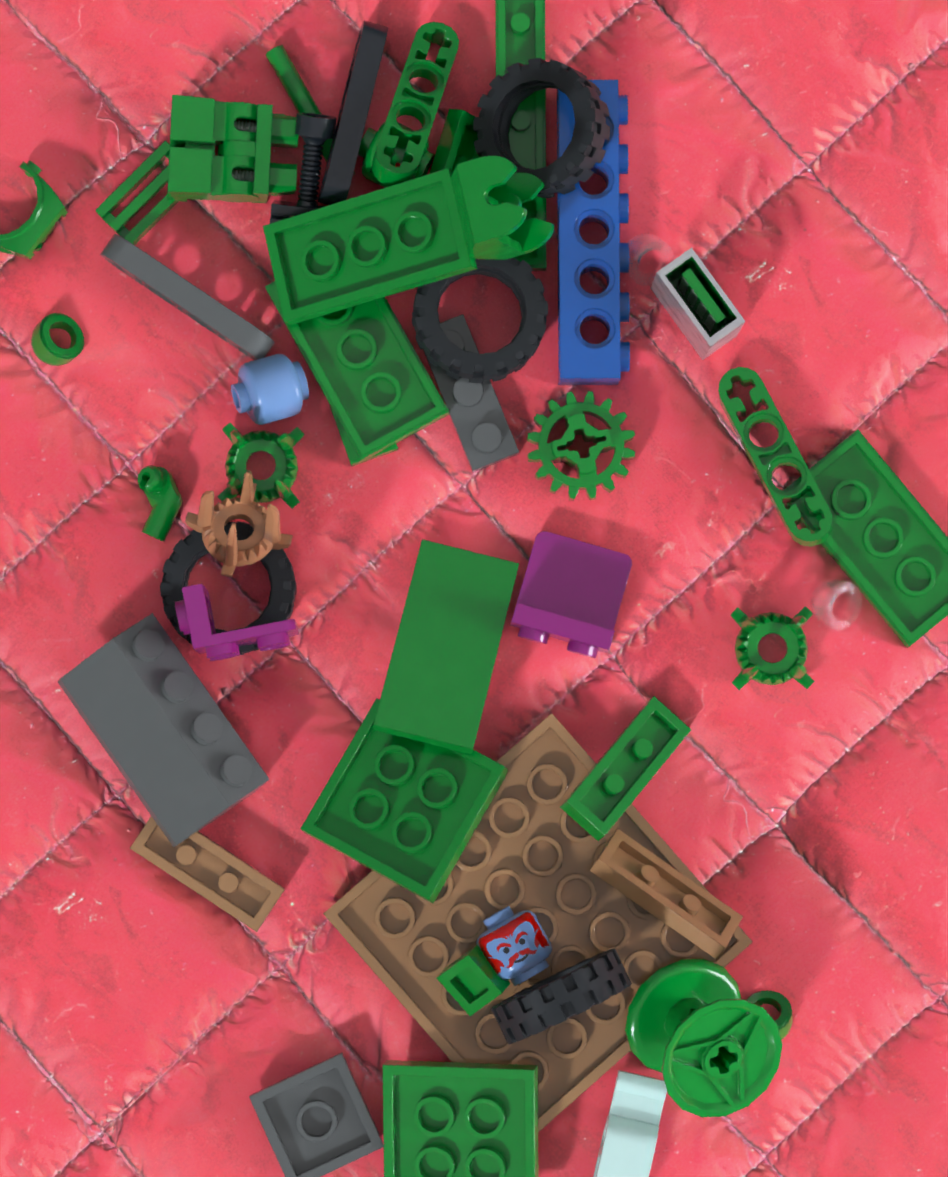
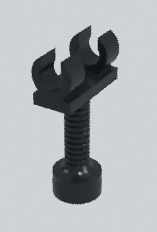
(315, 131)

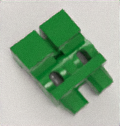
(243, 149)

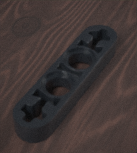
(353, 113)

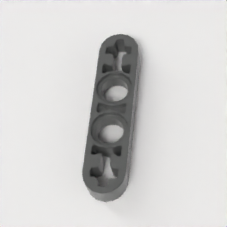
(187, 298)

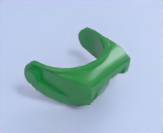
(41, 223)

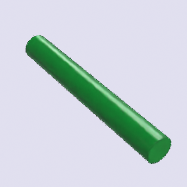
(295, 87)

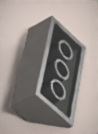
(163, 730)

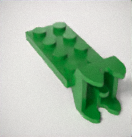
(403, 237)

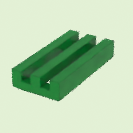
(127, 187)

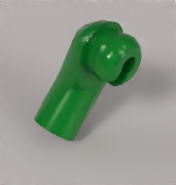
(163, 498)

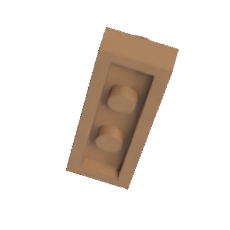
(212, 873)
(666, 893)

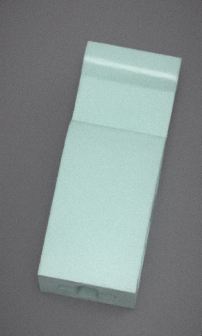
(631, 1127)

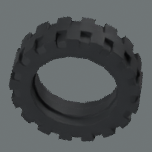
(589, 114)
(491, 365)
(192, 548)
(561, 996)

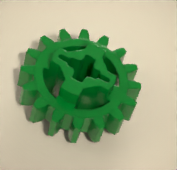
(577, 425)

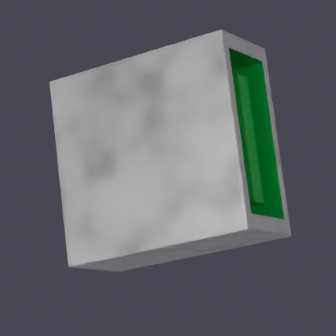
(697, 303)

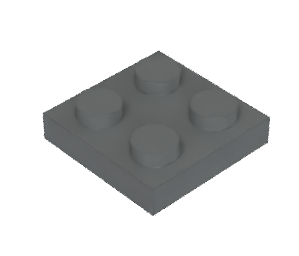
(317, 1119)

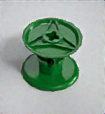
(703, 1037)

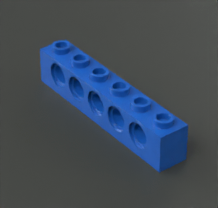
(577, 359)

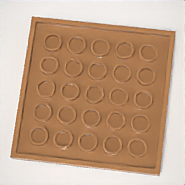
(536, 861)

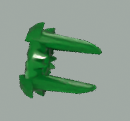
(262, 441)
(747, 652)

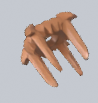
(226, 548)

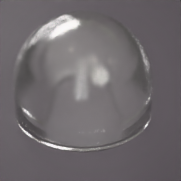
(639, 246)
(823, 599)

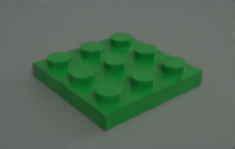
(404, 806)
(460, 1119)

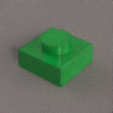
(472, 981)

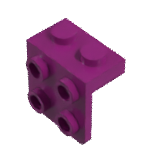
(571, 594)
(197, 619)

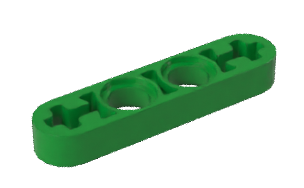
(415, 103)
(779, 454)

